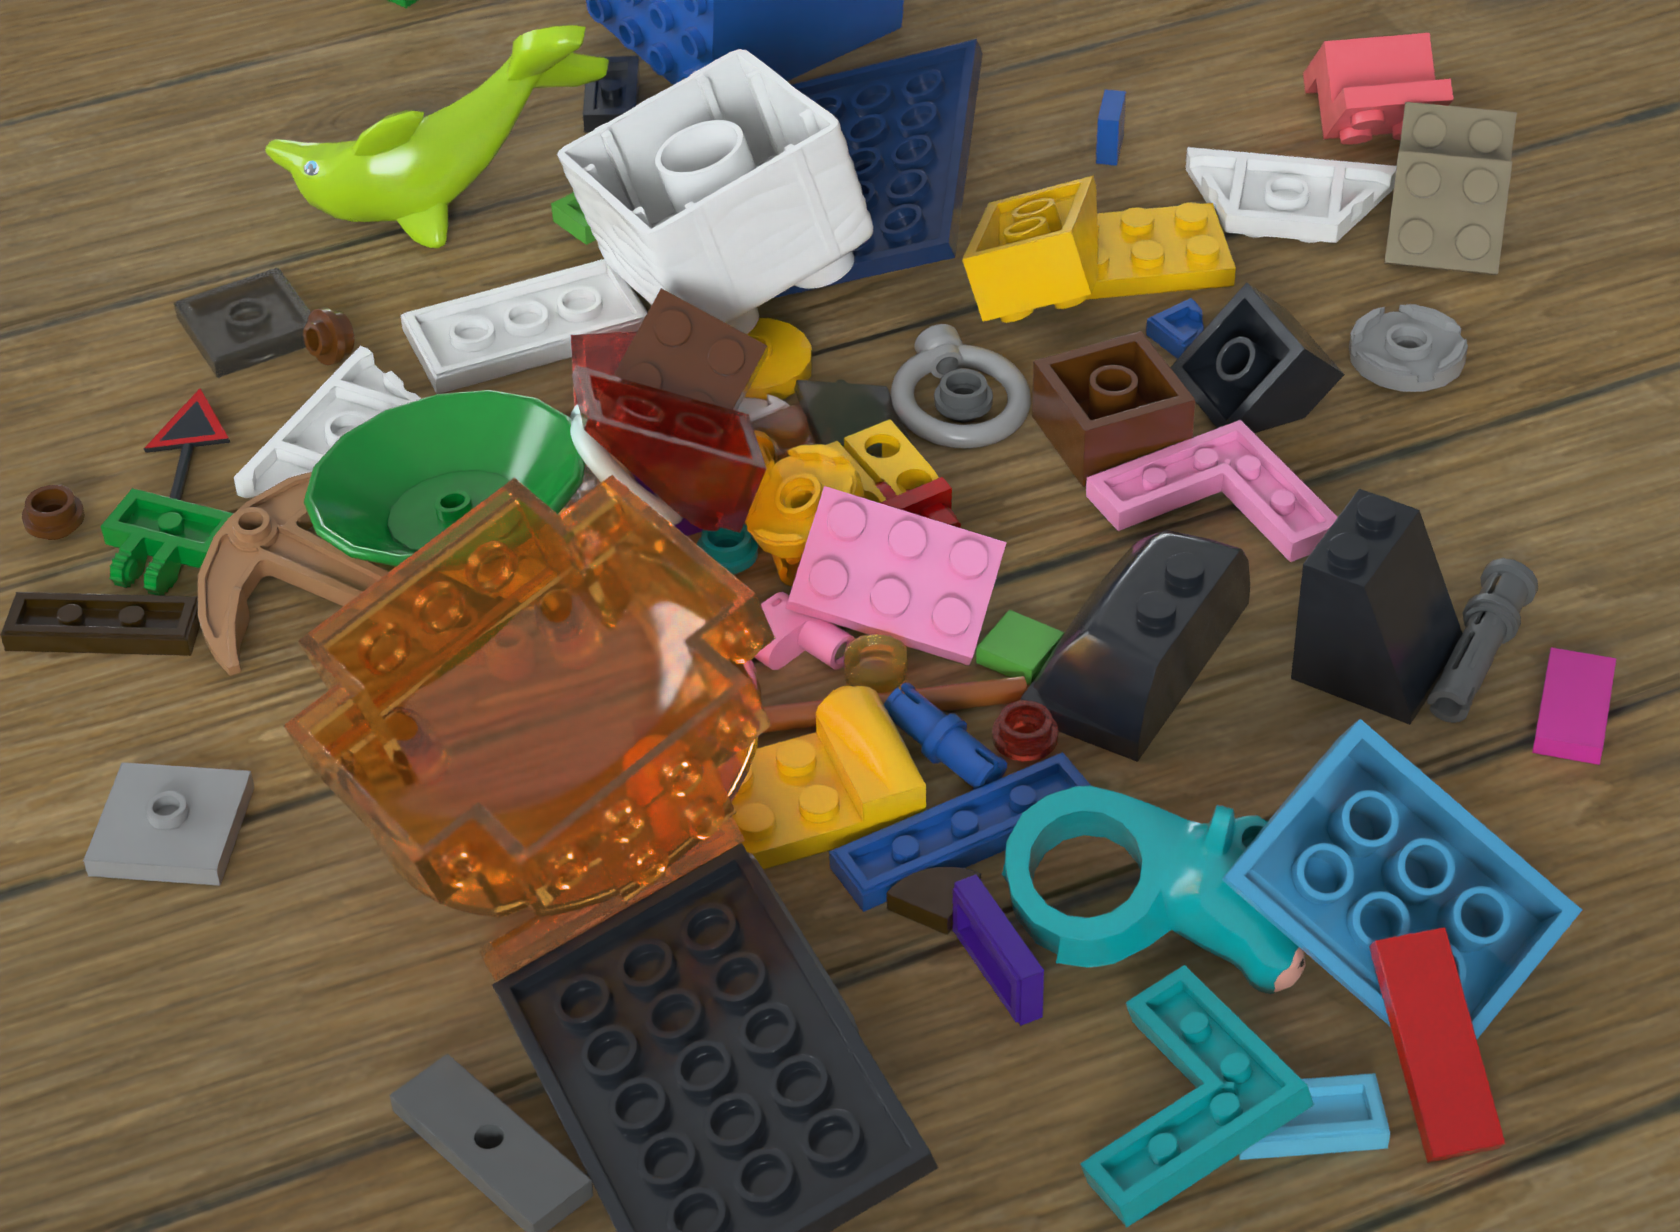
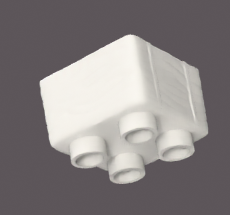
(722, 191)

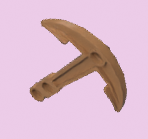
(270, 540)

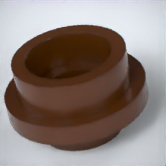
(328, 335)
(52, 512)

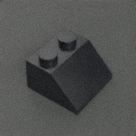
(1256, 365)

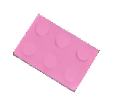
(896, 575)

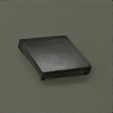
(245, 321)

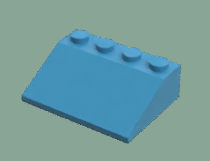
(1386, 854)

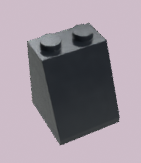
(1374, 610)

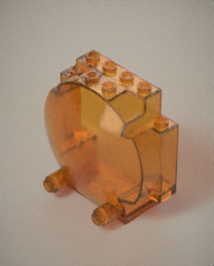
(540, 703)

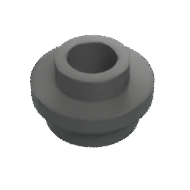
(963, 395)

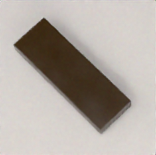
(101, 624)

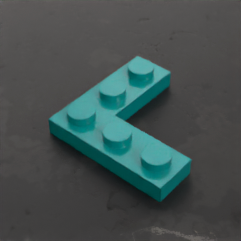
(1237, 1099)

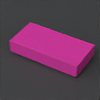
(1574, 706)

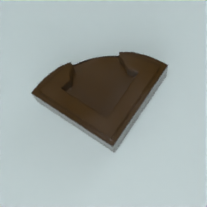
(928, 896)

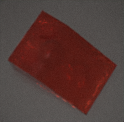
(680, 447)

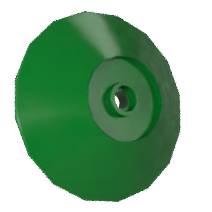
(431, 463)

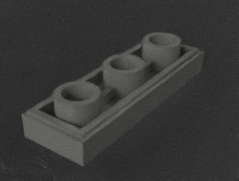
(491, 1146)

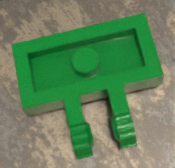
(162, 528)

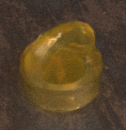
(876, 662)

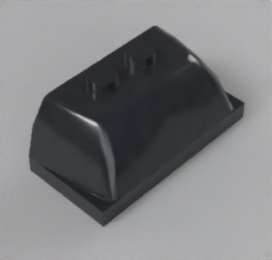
(1143, 640)

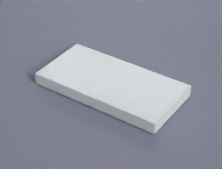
(519, 324)

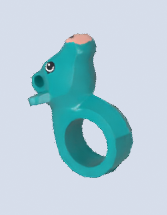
(1176, 890)

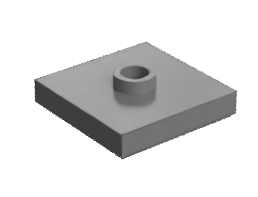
(169, 824)

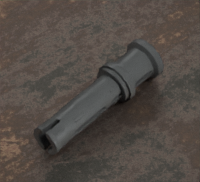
(1489, 621)

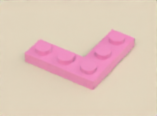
(1213, 462)

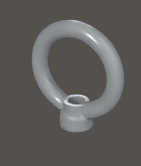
(939, 352)

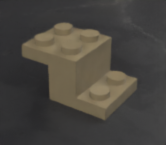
(1451, 188)

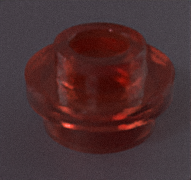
(1025, 731)

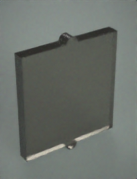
(844, 409)

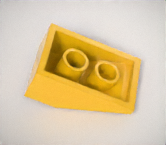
(1035, 251)

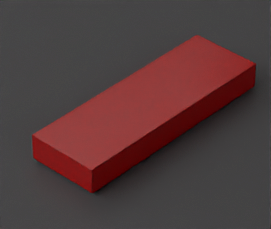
(1436, 1045)

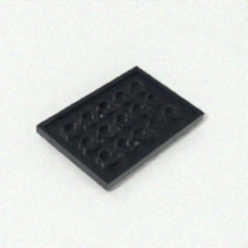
(711, 1066)

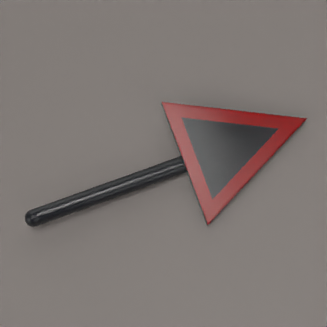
(189, 428)

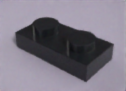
(613, 93)

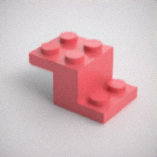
(1369, 80)

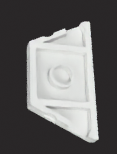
(1287, 193)
(342, 403)

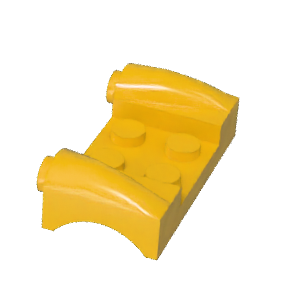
(828, 783)

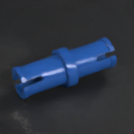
(944, 737)

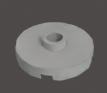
(1408, 348)

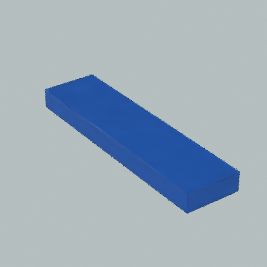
(949, 833)

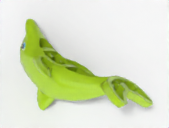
(416, 164)

